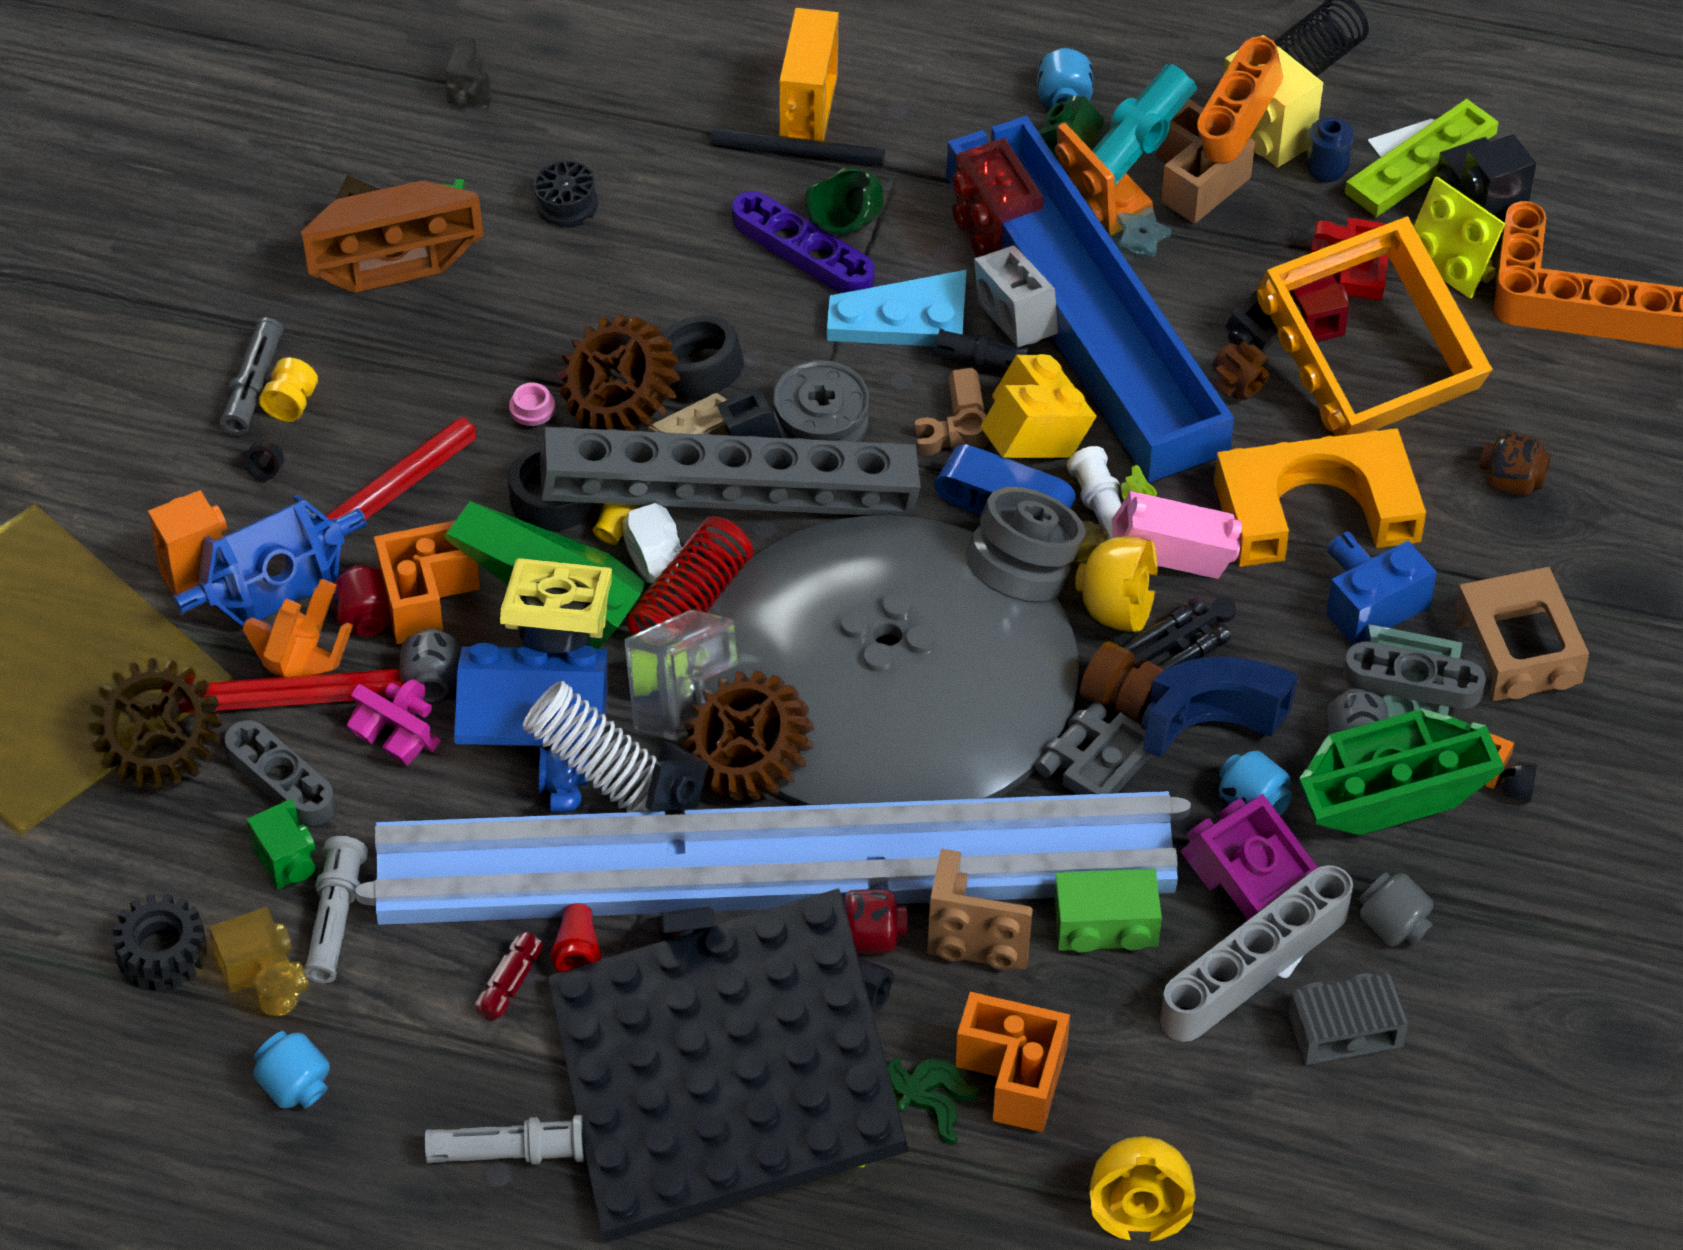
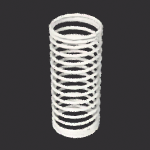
(558, 698)

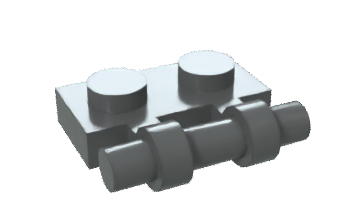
(1107, 761)

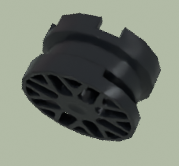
(565, 193)

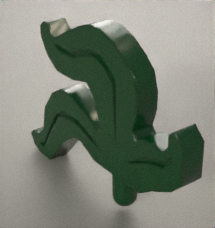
(917, 1090)

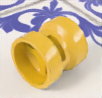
(289, 387)

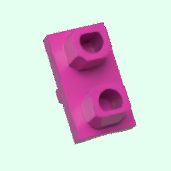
(409, 732)

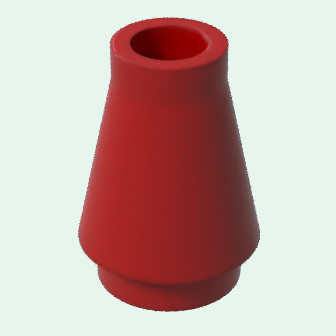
(576, 939)

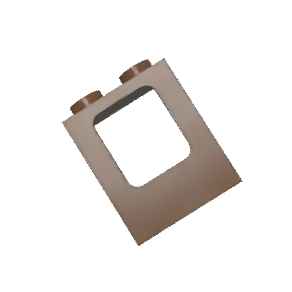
(1517, 595)

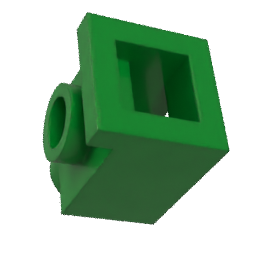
(282, 844)

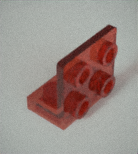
(990, 191)

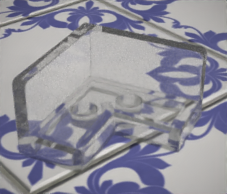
(671, 667)

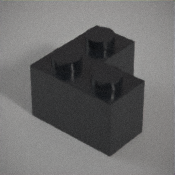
(1489, 172)

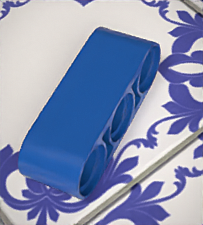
(975, 473)

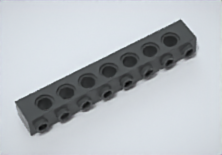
(728, 472)

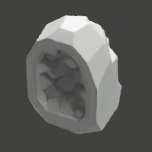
(651, 540)

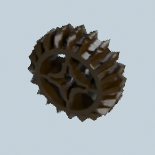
(143, 741)

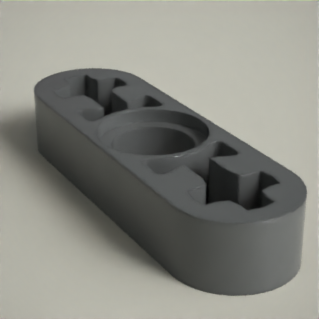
(1425, 691)
(276, 753)

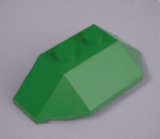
(1398, 771)

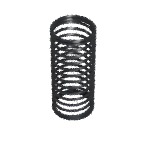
(1334, 32)

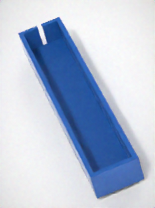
(1109, 321)

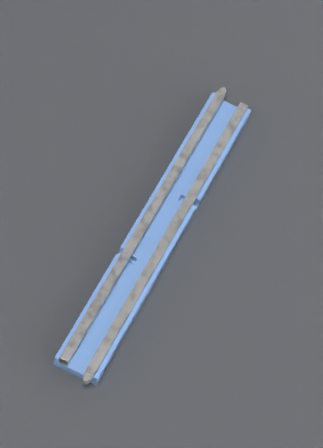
(759, 855)

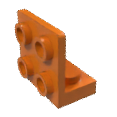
(1097, 182)

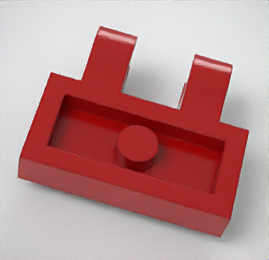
(1361, 280)

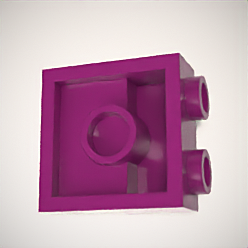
(1248, 854)

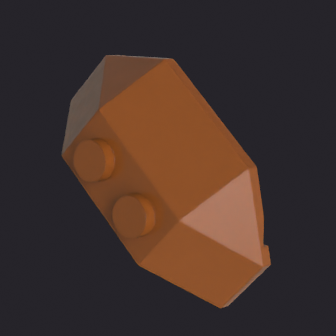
(391, 235)

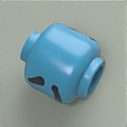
(1064, 75)
(1252, 776)

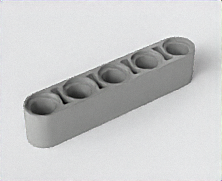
(1247, 971)

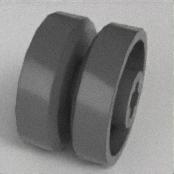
(1025, 544)

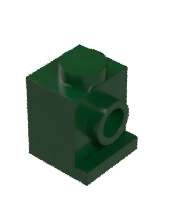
(1078, 115)

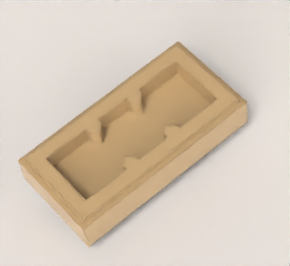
(697, 418)

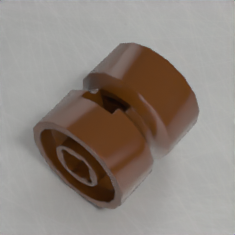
(1119, 680)

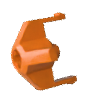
(292, 641)

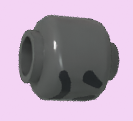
(432, 660)
(1354, 709)

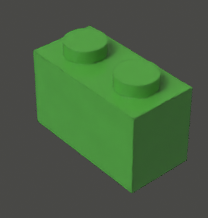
(1107, 910)

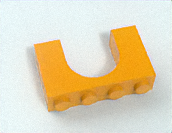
(1365, 465)

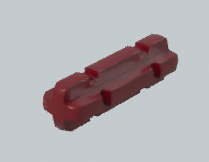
(508, 976)

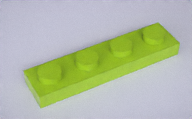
(1417, 158)

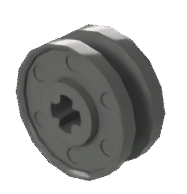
(821, 402)

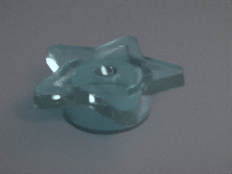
(1140, 242)

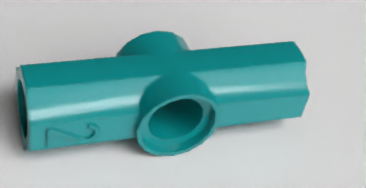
(1144, 122)

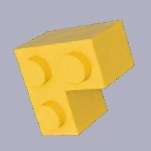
(1037, 411)

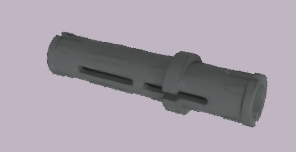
(239, 411)

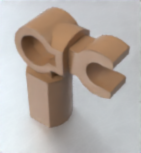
(966, 419)

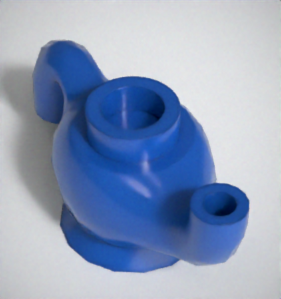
(560, 781)

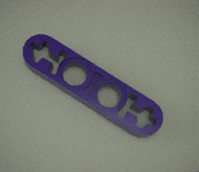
(797, 248)

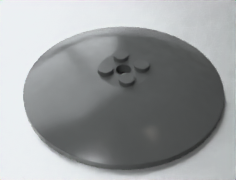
(929, 719)

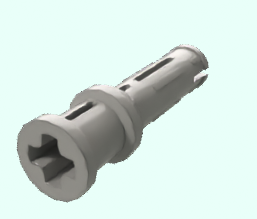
(336, 892)
(531, 1141)

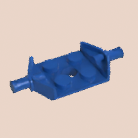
(236, 565)

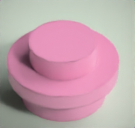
(532, 404)

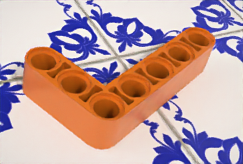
(1577, 301)

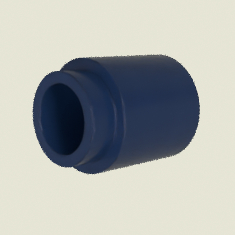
(1329, 149)

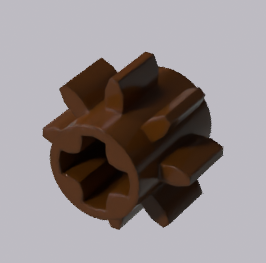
(1240, 370)

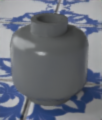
(1396, 909)

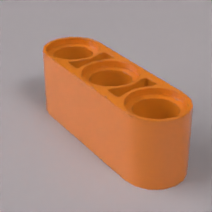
(1241, 81)

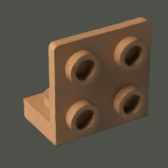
(973, 926)

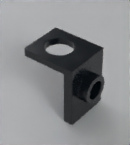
(676, 782)

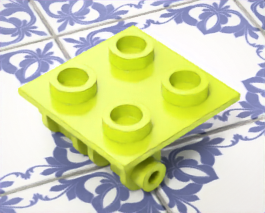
(1458, 237)

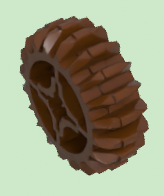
(638, 350)
(721, 708)

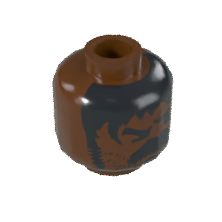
(1515, 463)

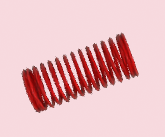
(714, 555)

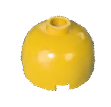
(1118, 582)
(1142, 1188)

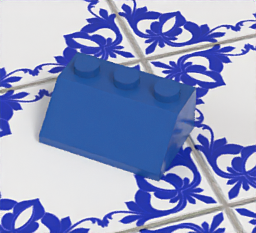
(505, 682)

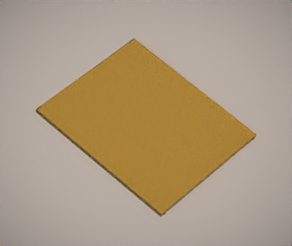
(62, 638)

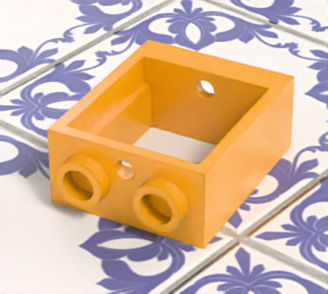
(809, 74)

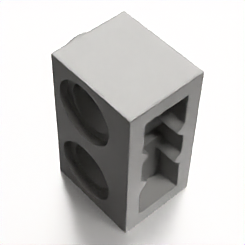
(1016, 296)

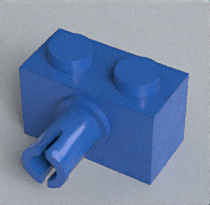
(1377, 588)

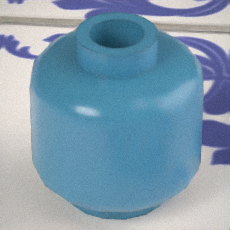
(291, 1070)

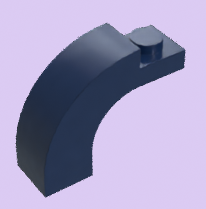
(1216, 690)

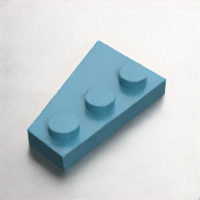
(900, 311)

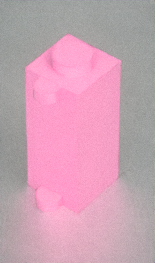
(1183, 534)

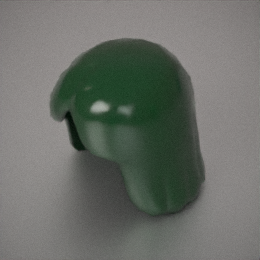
(845, 201)

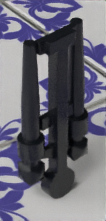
(1180, 628)

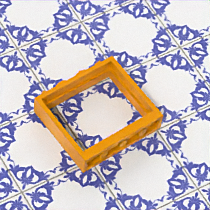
(1427, 292)

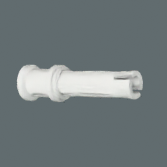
(1099, 489)

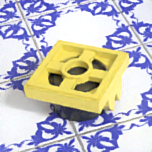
(556, 604)

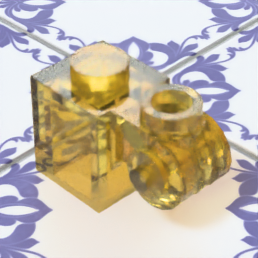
(254, 953)

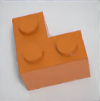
(417, 572)
(1019, 1047)

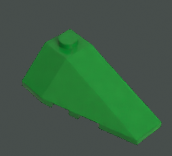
(499, 540)

